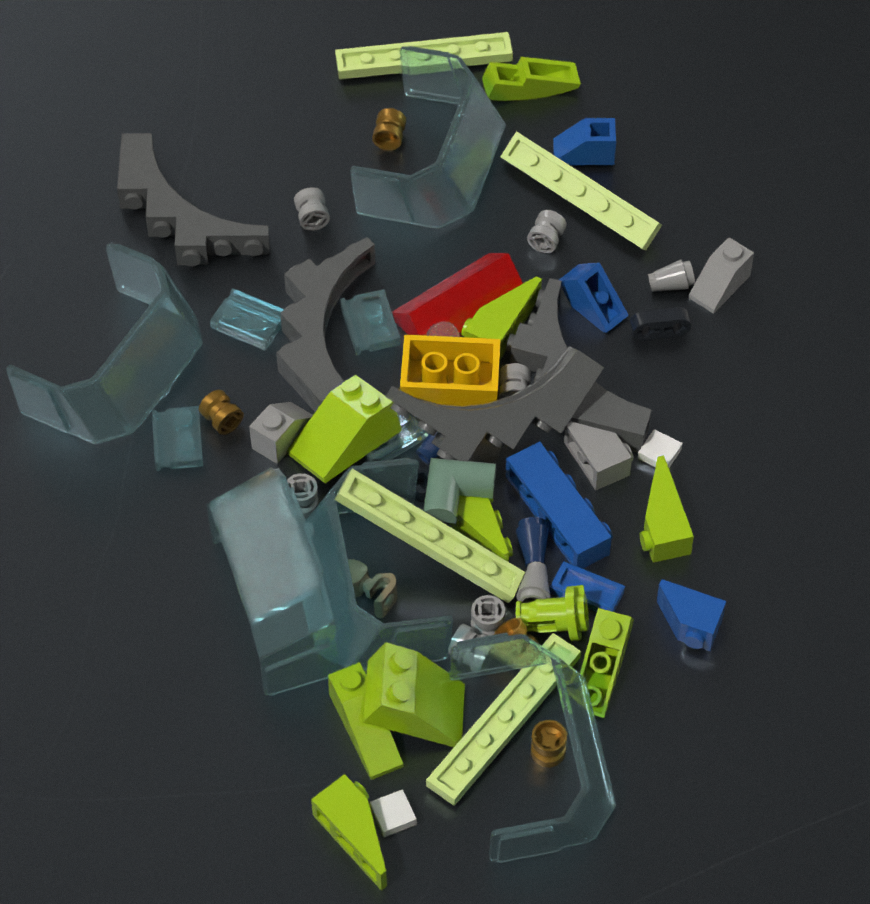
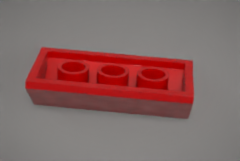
(459, 295)

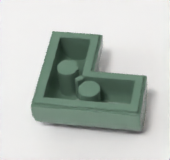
(454, 479)

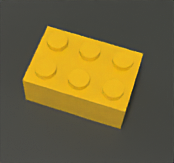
(451, 369)

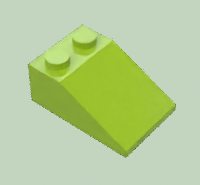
(345, 429)
(413, 696)

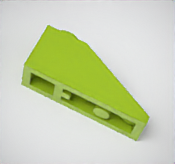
(504, 314)
(665, 525)
(371, 742)
(347, 817)

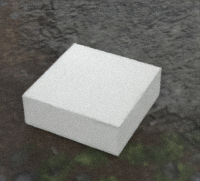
(659, 445)
(393, 813)

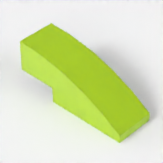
(529, 79)

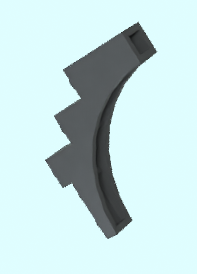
(169, 215)
(315, 293)
(541, 346)
(549, 399)

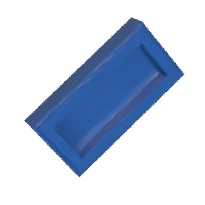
(598, 590)

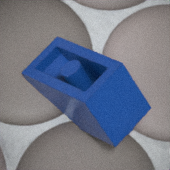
(593, 296)
(691, 614)

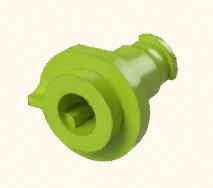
(557, 614)

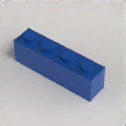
(556, 500)

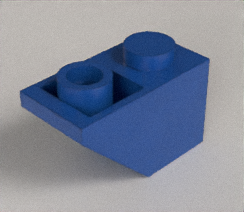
(587, 142)

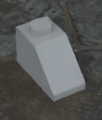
(722, 275)
(277, 429)
(598, 454)

